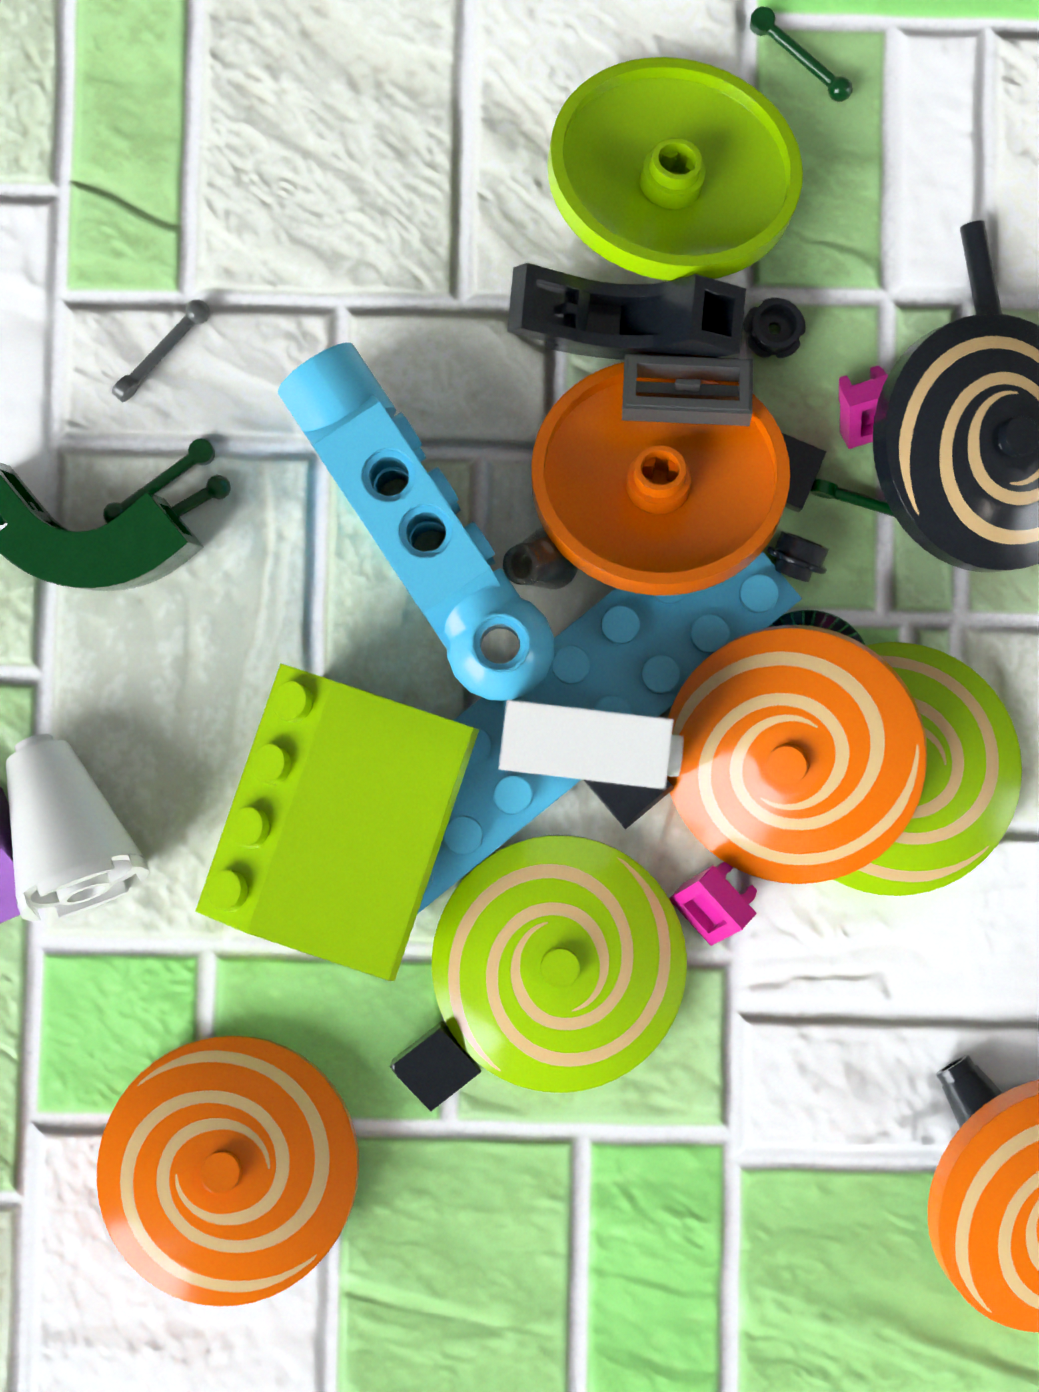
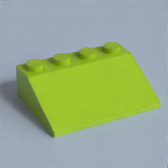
(337, 822)

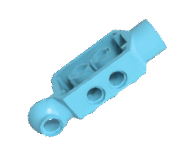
(453, 586)

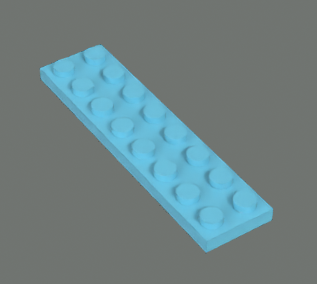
(615, 658)

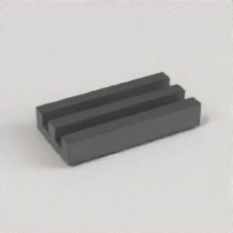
(687, 398)

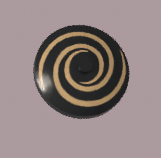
(964, 442)

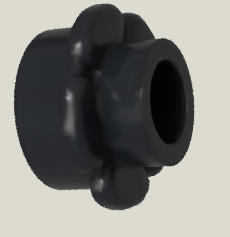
(777, 312)
(798, 556)

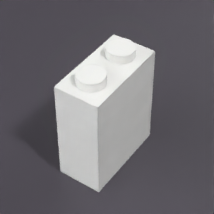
(589, 744)

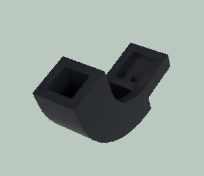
(612, 319)

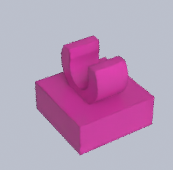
(859, 406)
(714, 904)

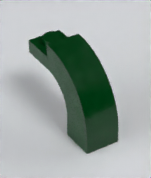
(121, 555)

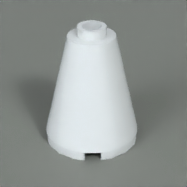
(64, 833)

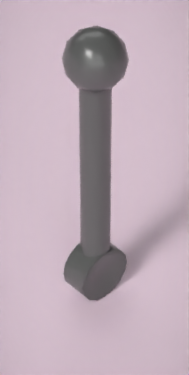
(196, 313)

